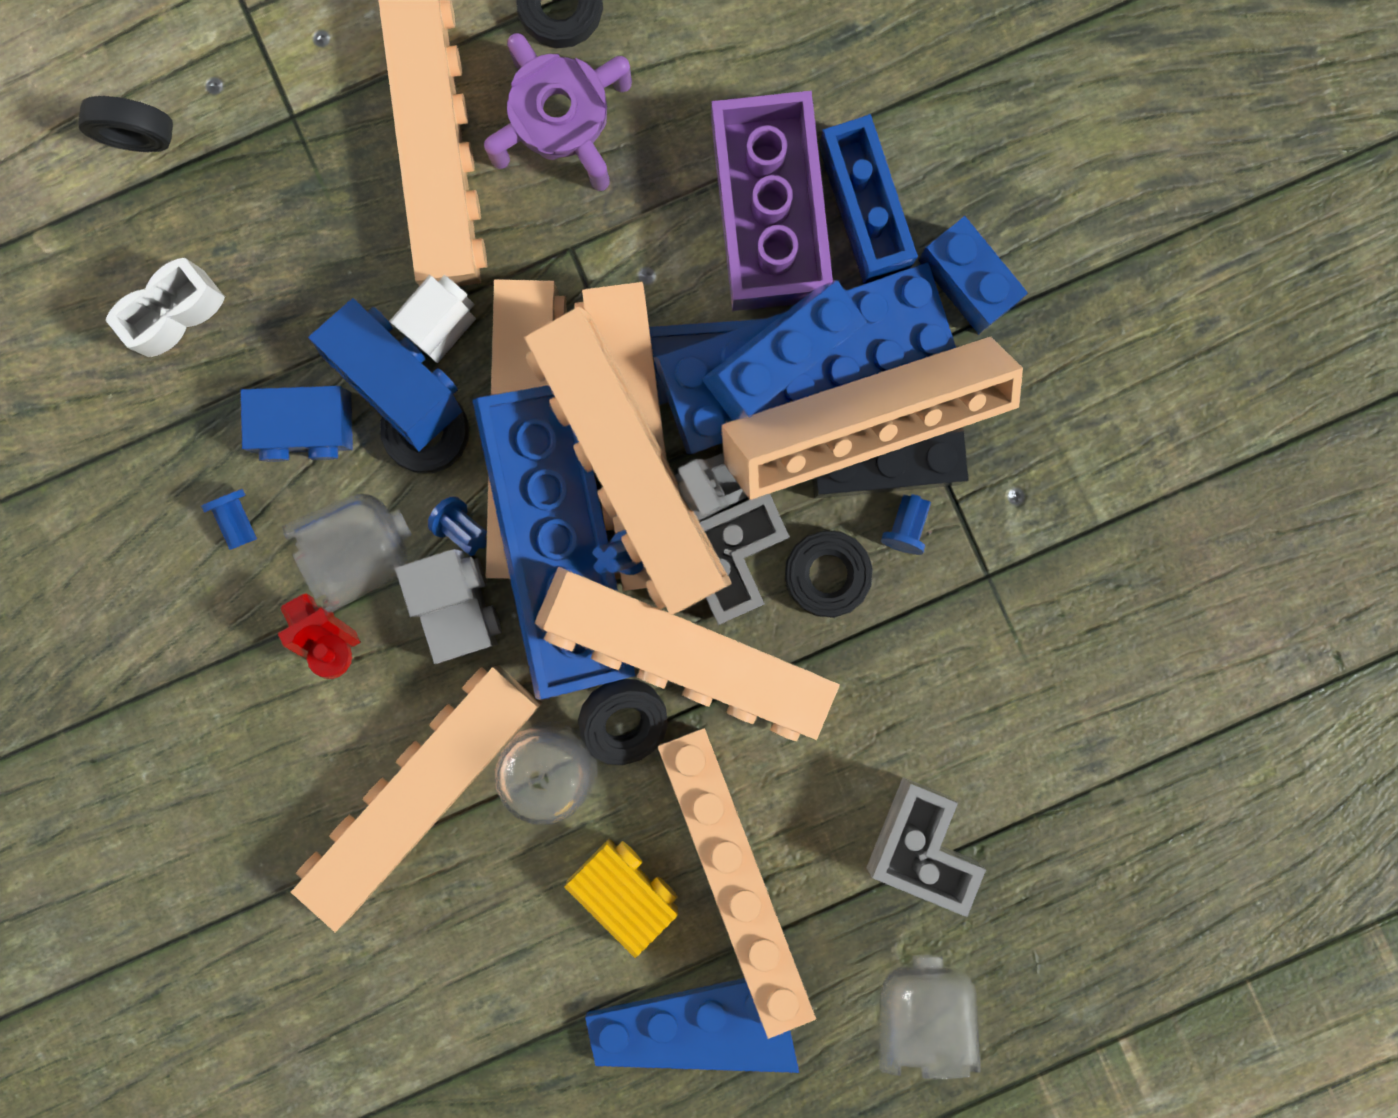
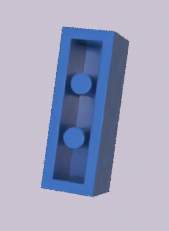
(867, 199)
(784, 350)
(387, 372)

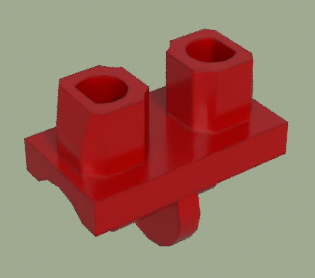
(318, 637)

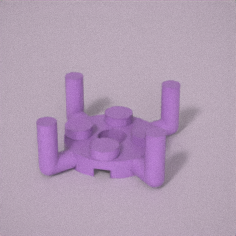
(563, 135)

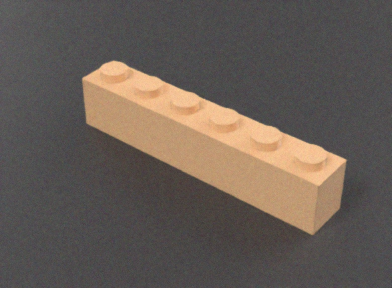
(430, 140)
(517, 311)
(624, 326)
(870, 417)
(626, 461)
(685, 654)
(416, 796)
(736, 883)

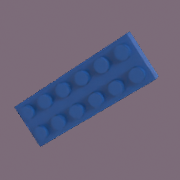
(901, 327)
(546, 522)

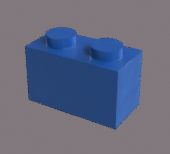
(972, 275)
(296, 421)

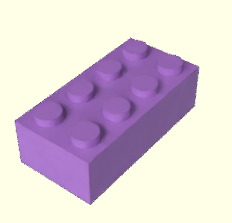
(771, 199)

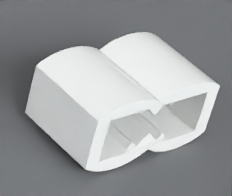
(158, 316)
(435, 316)

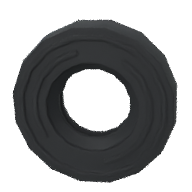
(562, 32)
(125, 124)
(432, 459)
(858, 573)
(627, 747)

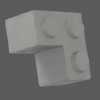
(734, 537)
(450, 604)
(912, 855)

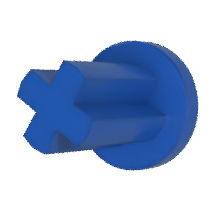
(231, 519)
(451, 520)
(908, 526)
(615, 558)

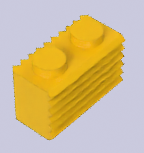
(623, 896)

